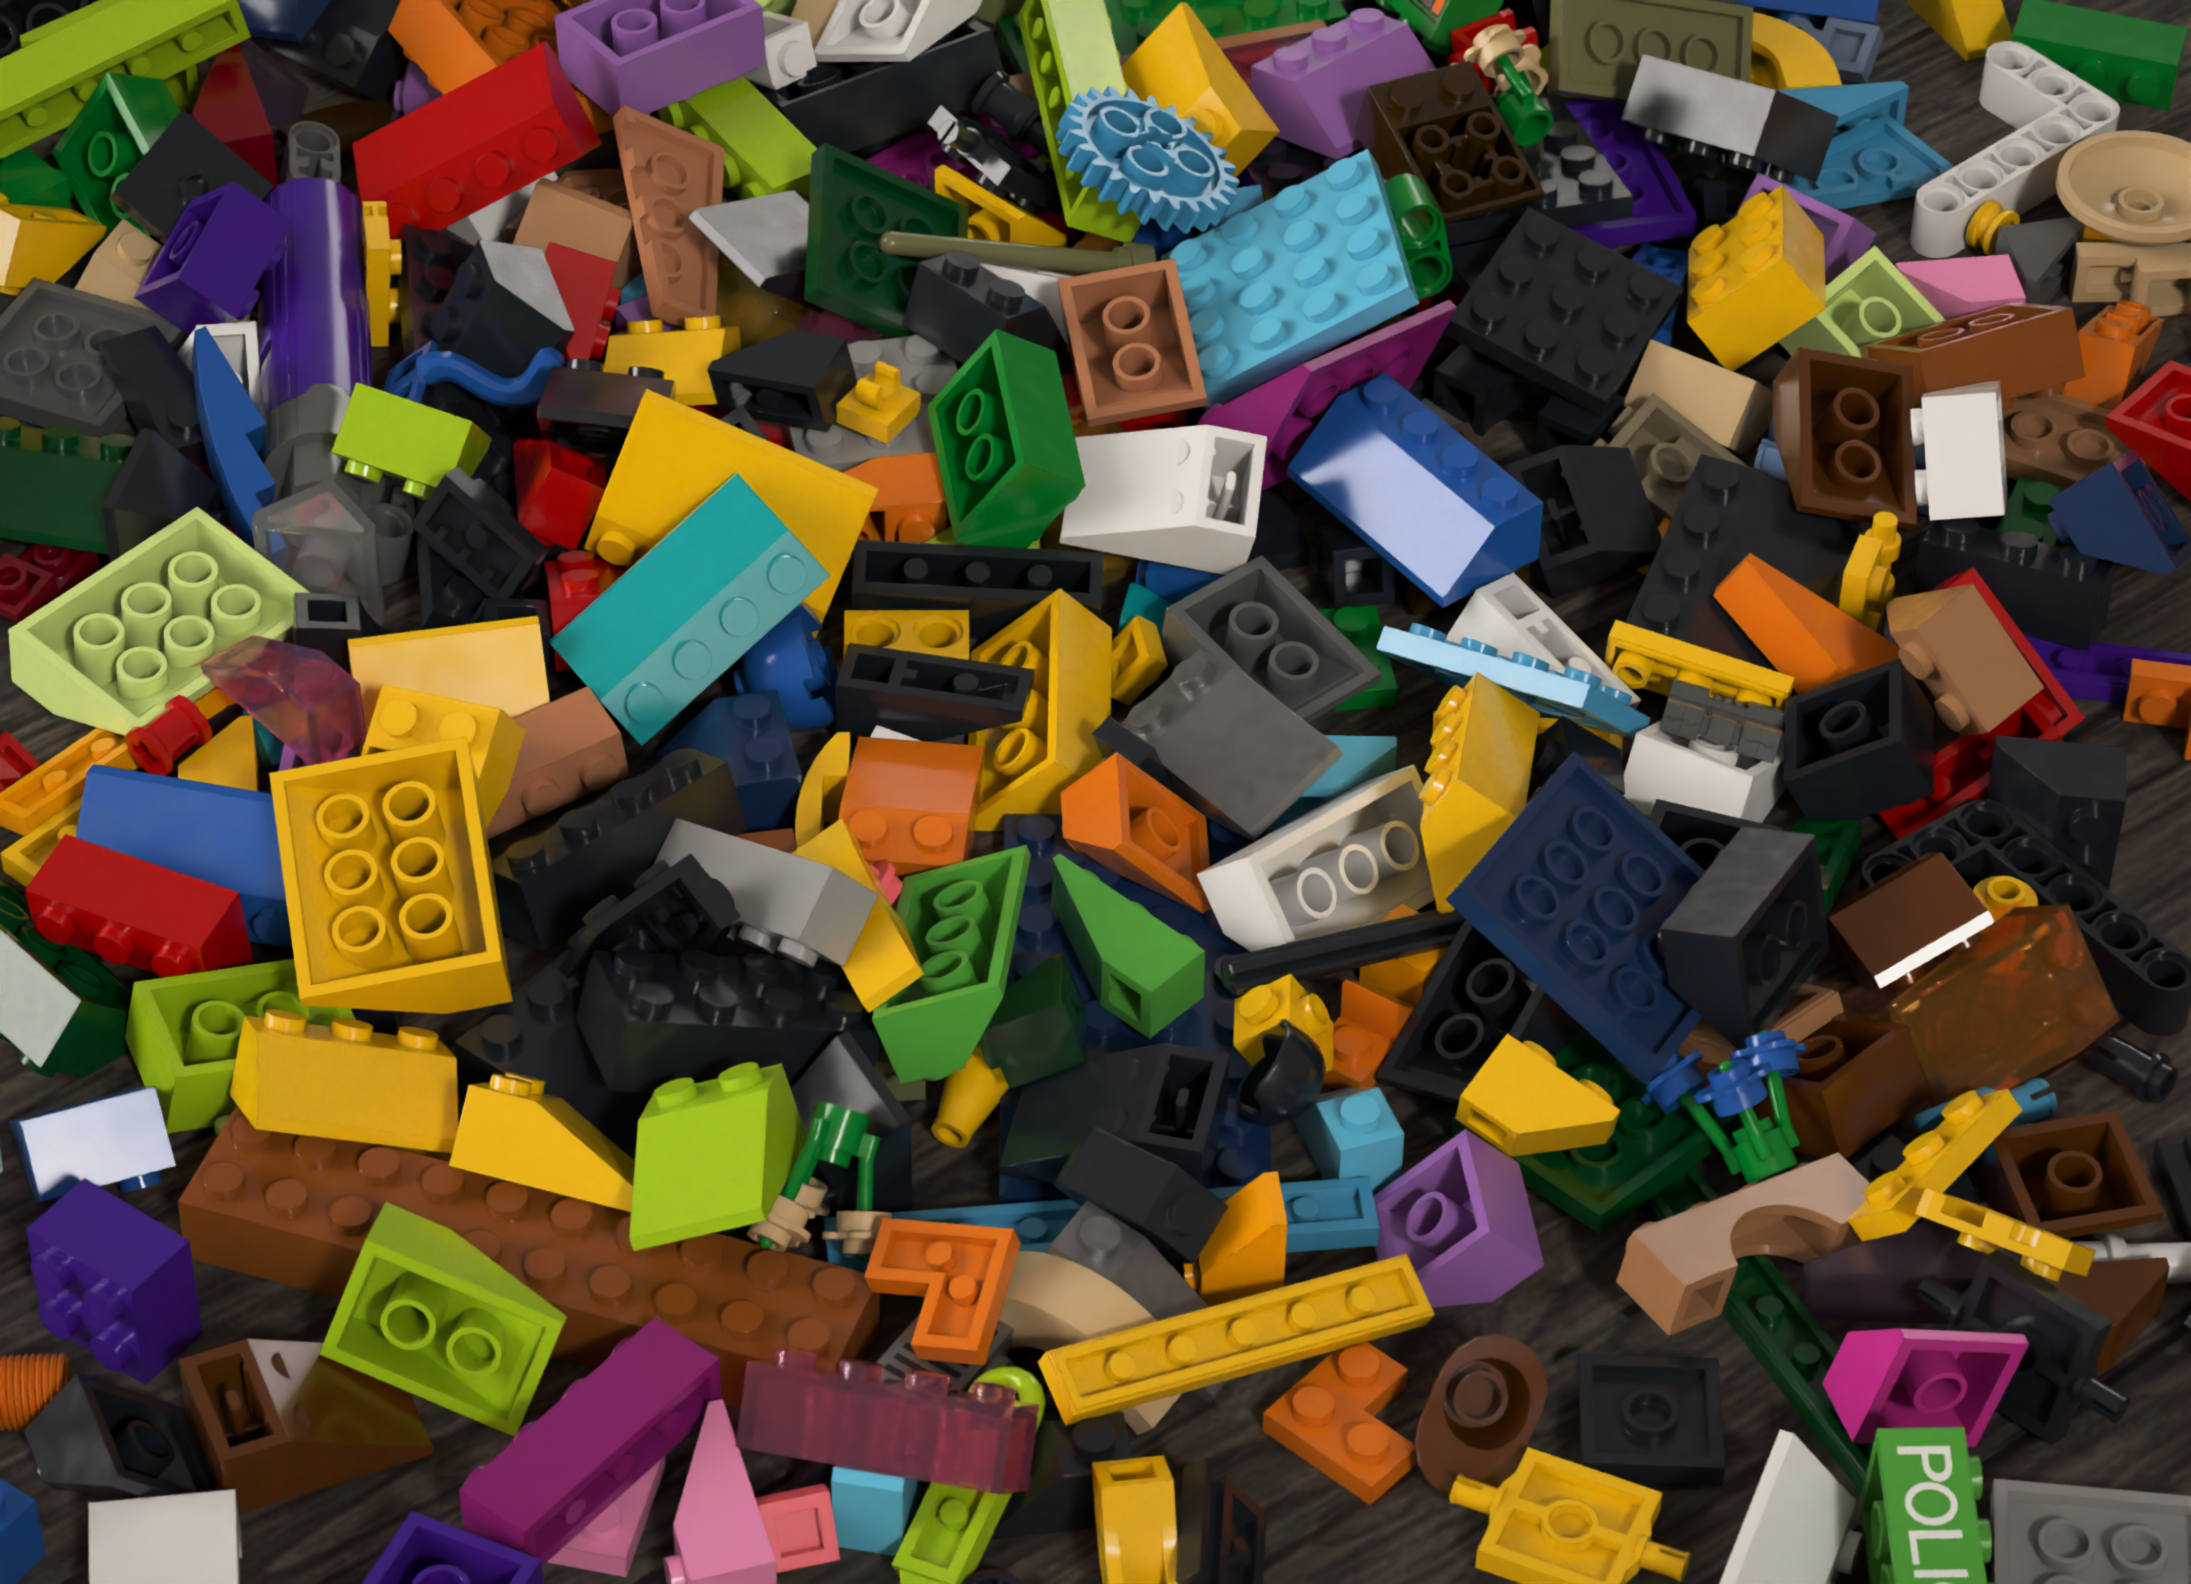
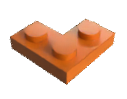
(958, 1272)
(1333, 1421)

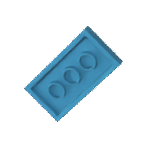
(1569, 694)

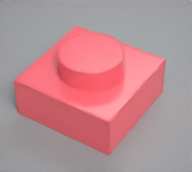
(800, 1527)

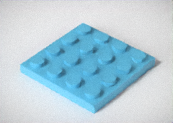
(1293, 277)

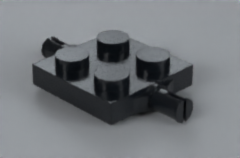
(1000, 162)
(2062, 1339)

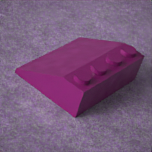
(1297, 400)

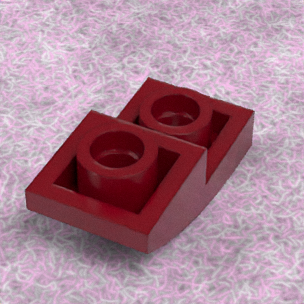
(41, 577)

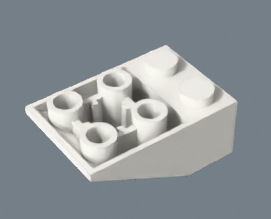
(1169, 496)

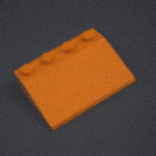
(470, 37)

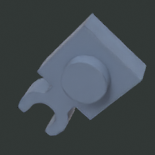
(1849, 44)

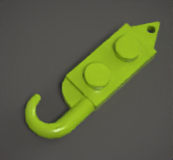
(957, 1521)

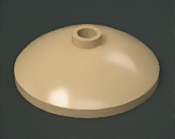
(2129, 186)

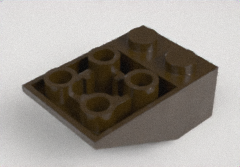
(1450, 138)

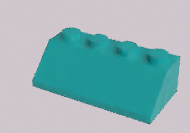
(689, 609)

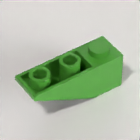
(1129, 956)

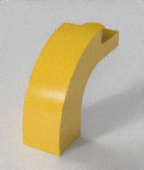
(1788, 57)
(1135, 1521)

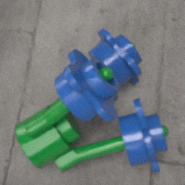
(1736, 1089)

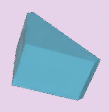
(872, 1509)

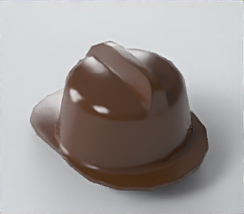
(1481, 1412)

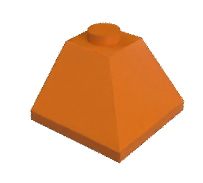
(1138, 830)

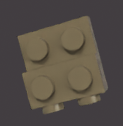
(1663, 451)

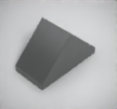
(2041, 254)

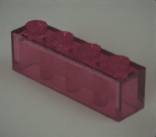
(887, 1423)

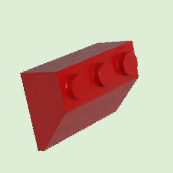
(136, 911)

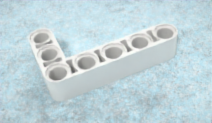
(2020, 170)

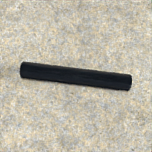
(1341, 950)

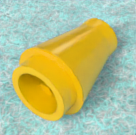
(968, 1100)

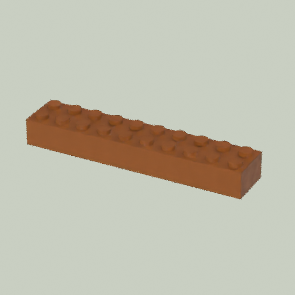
(306, 1203)

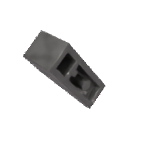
(1132, 1264)

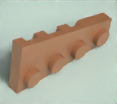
(665, 180)

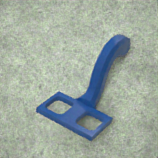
(440, 366)

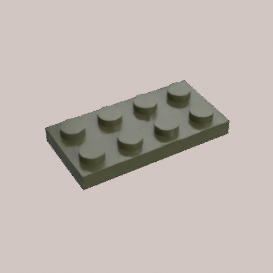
(1601, 42)

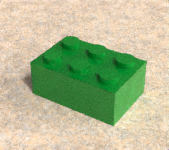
(1005, 444)

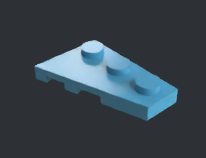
(1873, 166)

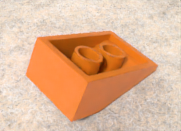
(913, 802)

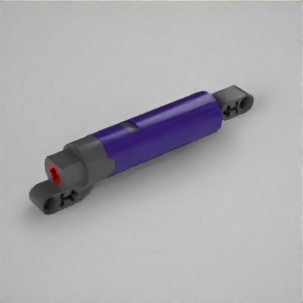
(320, 339)

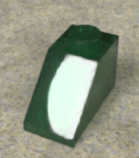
(1037, 1025)

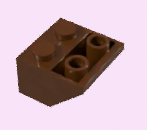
(1906, 922)

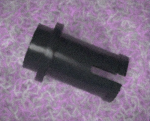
(2146, 1074)

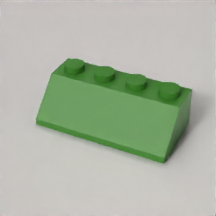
(964, 938)

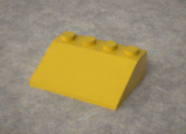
(683, 456)
(391, 882)

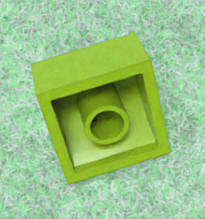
(406, 441)

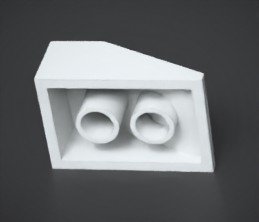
(889, 28)
(1962, 452)
(1701, 775)

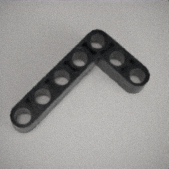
(1986, 839)

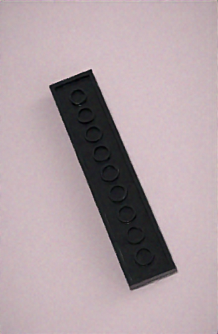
(425, 280)

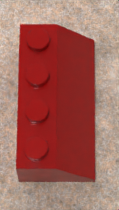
(475, 143)

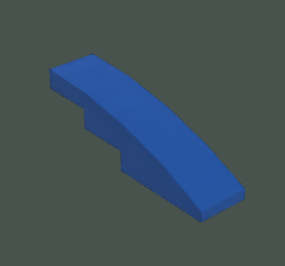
(231, 435)

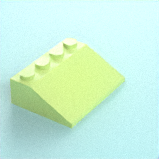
(147, 623)

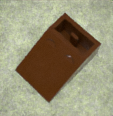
(293, 1421)

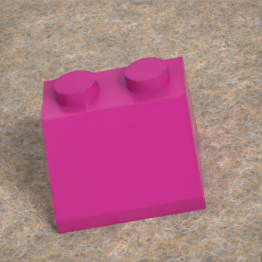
(1921, 1379)

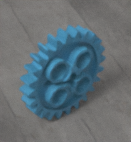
(1147, 159)

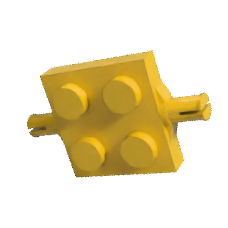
(1567, 1525)

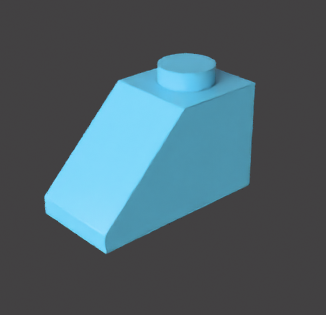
(1353, 1136)

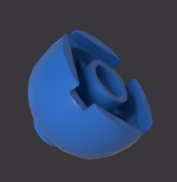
(797, 668)

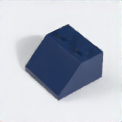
(757, 744)

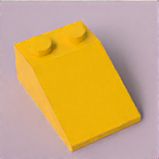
(1189, 70)
(539, 1142)

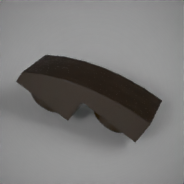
(349, 121)

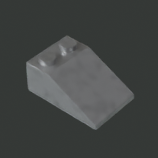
(1230, 744)

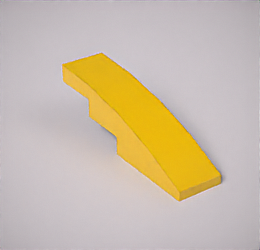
(883, 954)

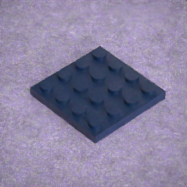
(1579, 910)

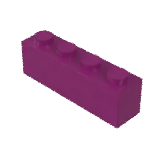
(592, 1443)

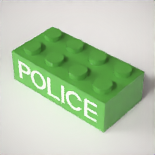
(1923, 1509)

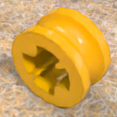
(1985, 223)

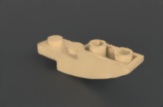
(2135, 273)

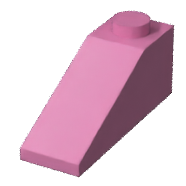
(718, 1519)

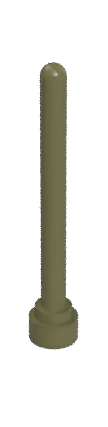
(1018, 253)

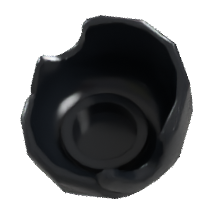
(1284, 1079)

